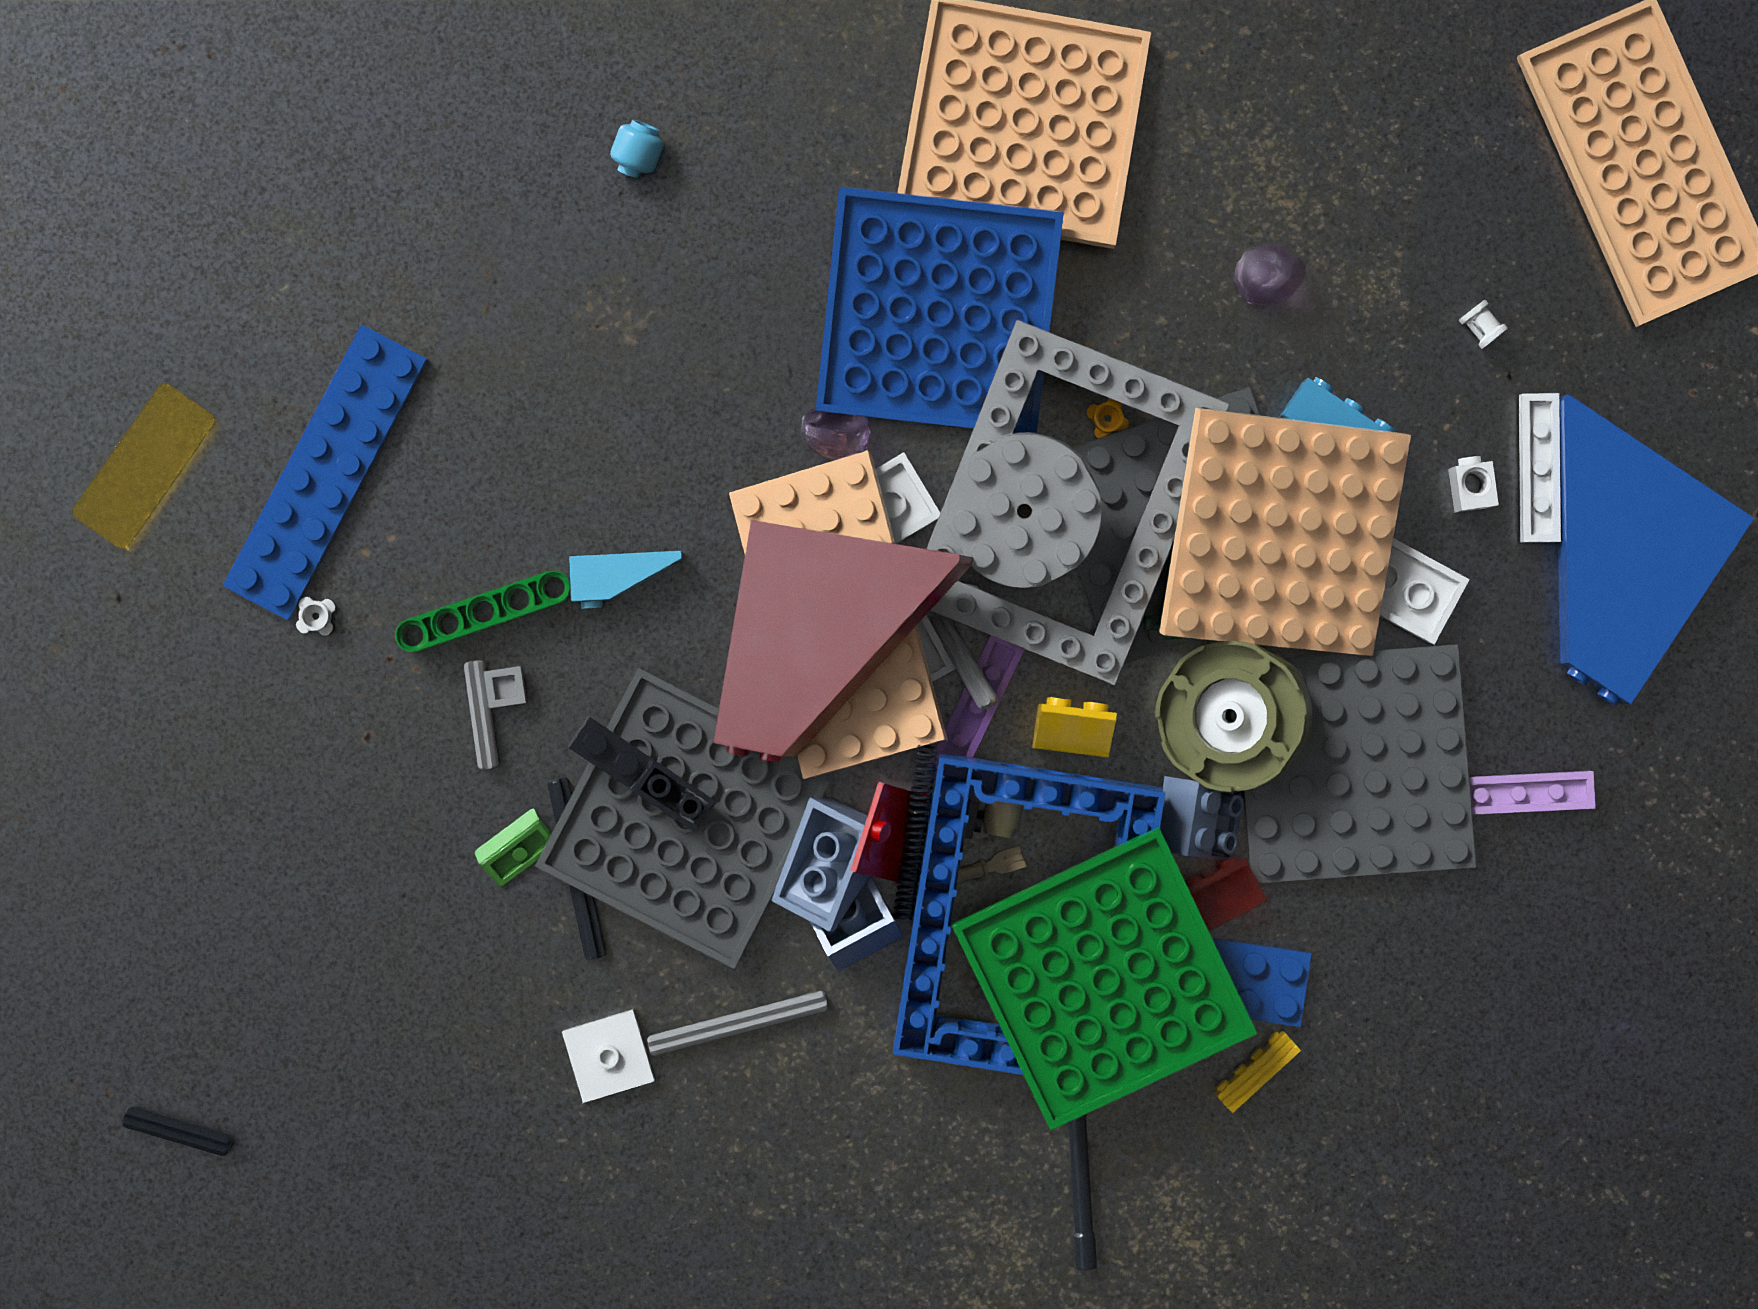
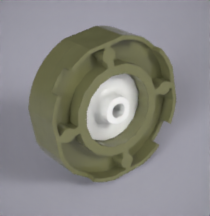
(1197, 720)

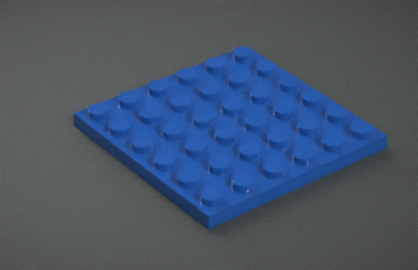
(929, 302)

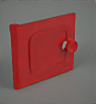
(884, 833)

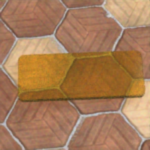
(143, 466)

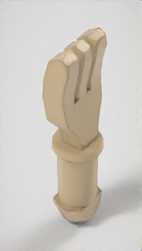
(1001, 862)

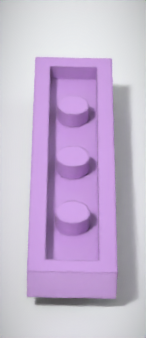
(1532, 792)

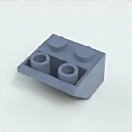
(1200, 819)

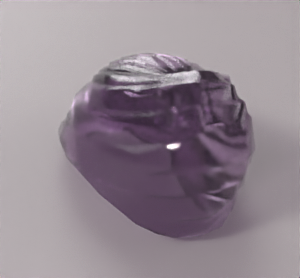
(1259, 276)
(835, 433)

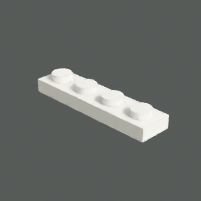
(1539, 468)

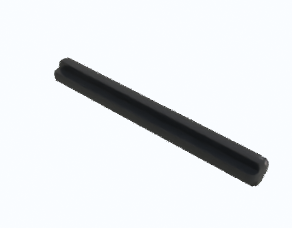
(583, 903)

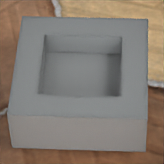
(505, 687)

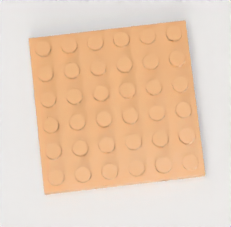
(1026, 113)
(1284, 532)

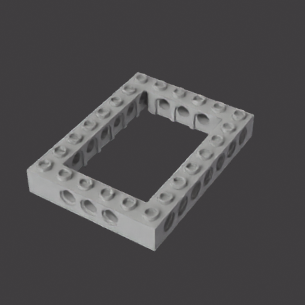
(1105, 652)

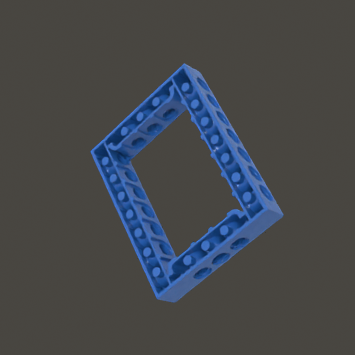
(965, 1041)

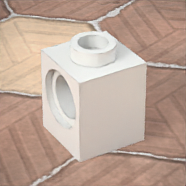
(1462, 498)

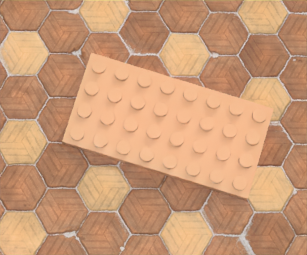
(1644, 160)
(898, 701)

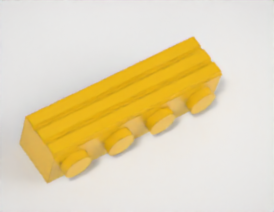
(1257, 1071)

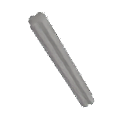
(737, 1023)

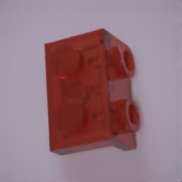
(1226, 893)

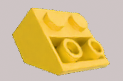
(1074, 729)

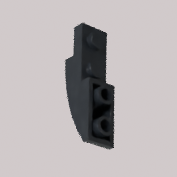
(641, 773)

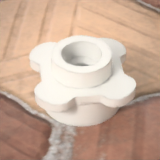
(308, 608)

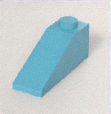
(612, 575)

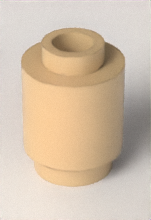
(1002, 818)

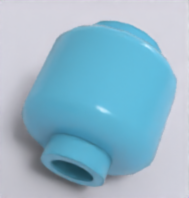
(637, 148)

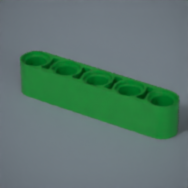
(466, 612)

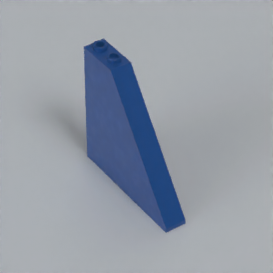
(1631, 552)

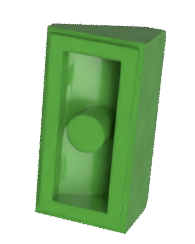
(514, 848)

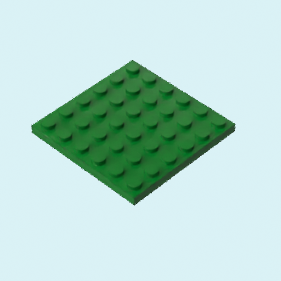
(1104, 978)

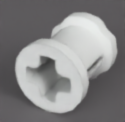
(1483, 324)

